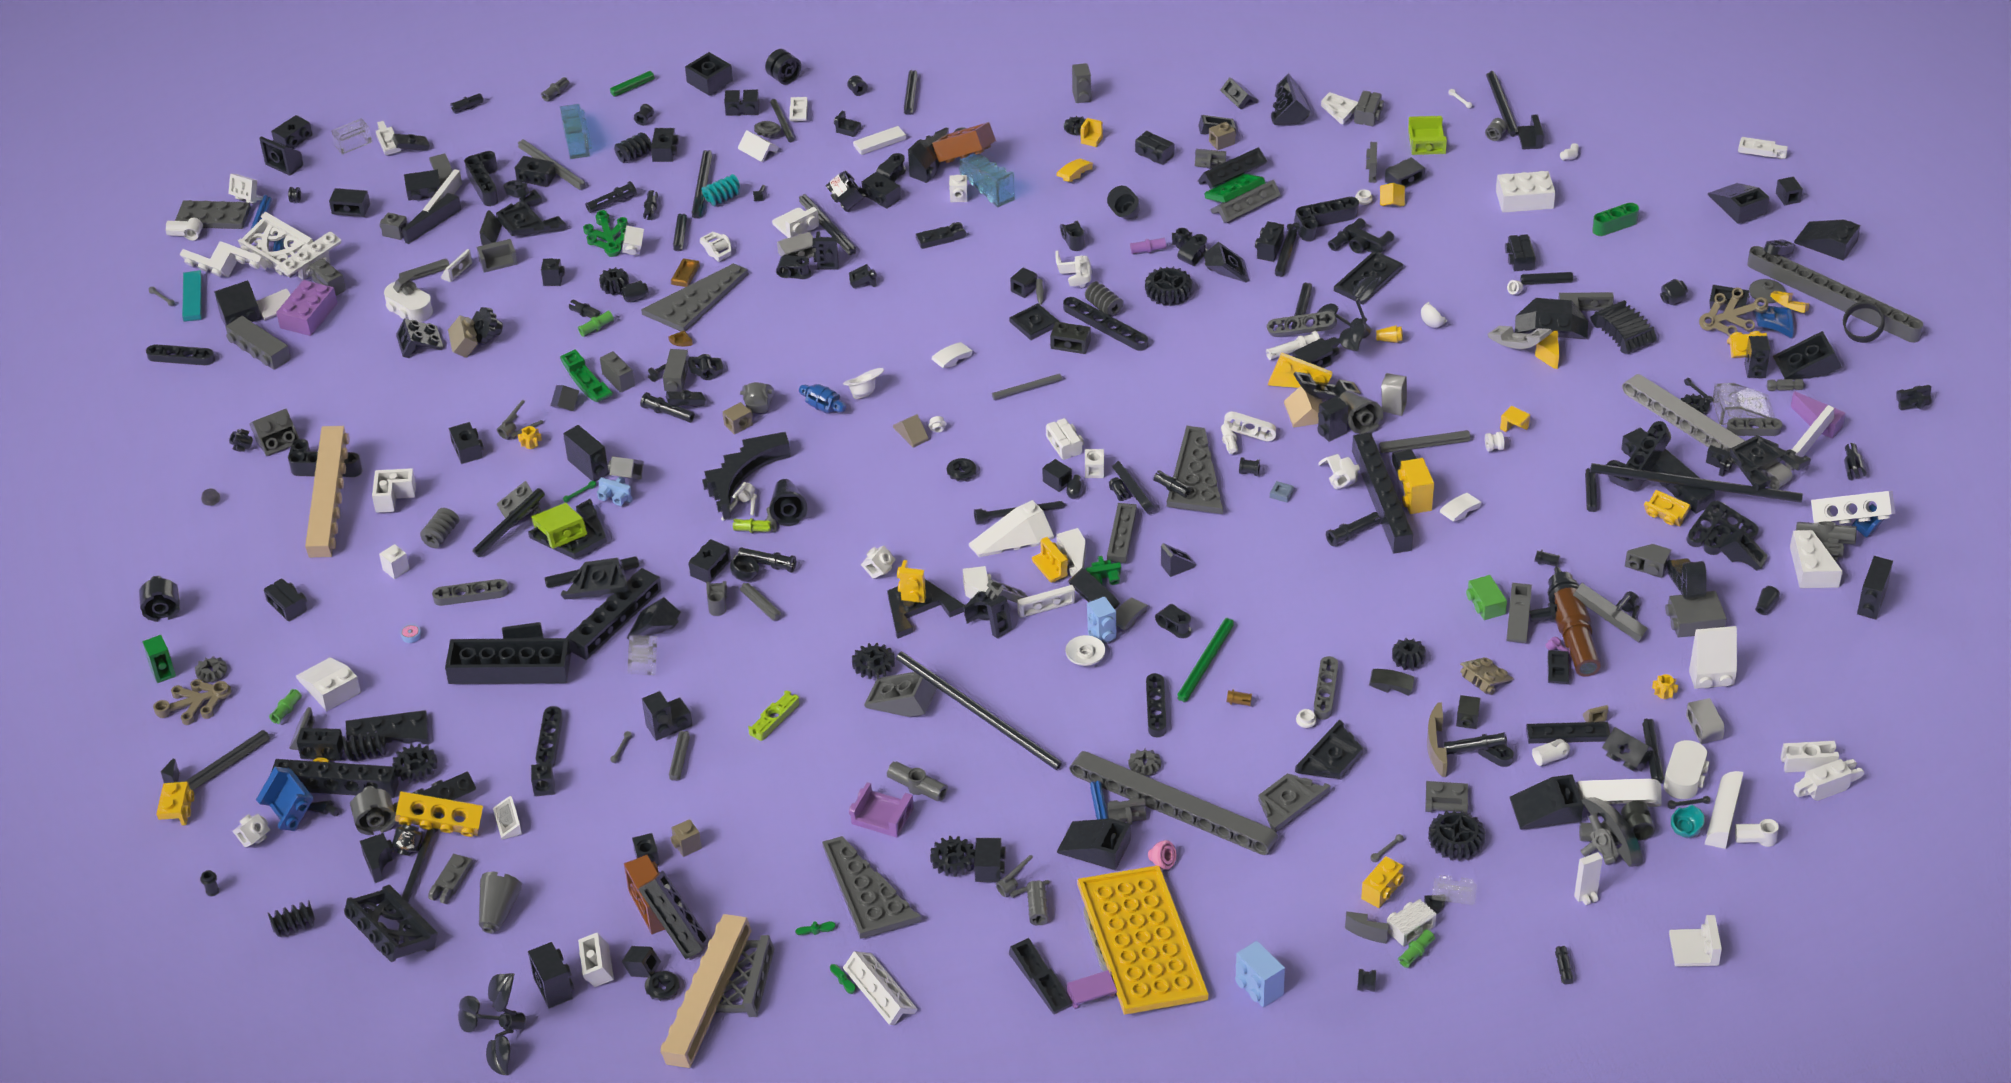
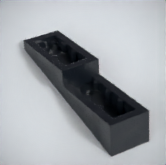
(426, 220)
(1039, 976)

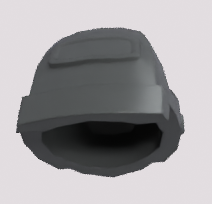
(757, 396)

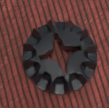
(1069, 125)
(1703, 404)
(966, 465)
(666, 979)

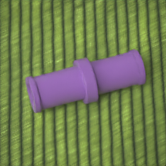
(1148, 245)

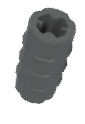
(1037, 903)

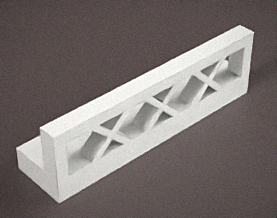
(878, 987)

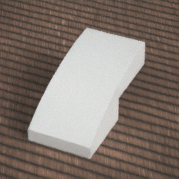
(798, 109)
(949, 356)
(1459, 506)

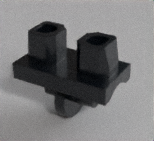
(1914, 397)

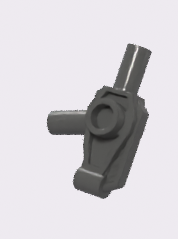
(1601, 840)

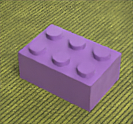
(306, 307)

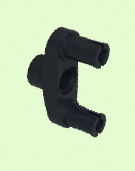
(1362, 240)

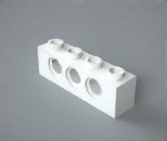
(1884, 503)

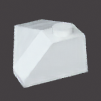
(1019, 528)

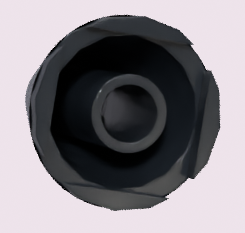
(787, 503)

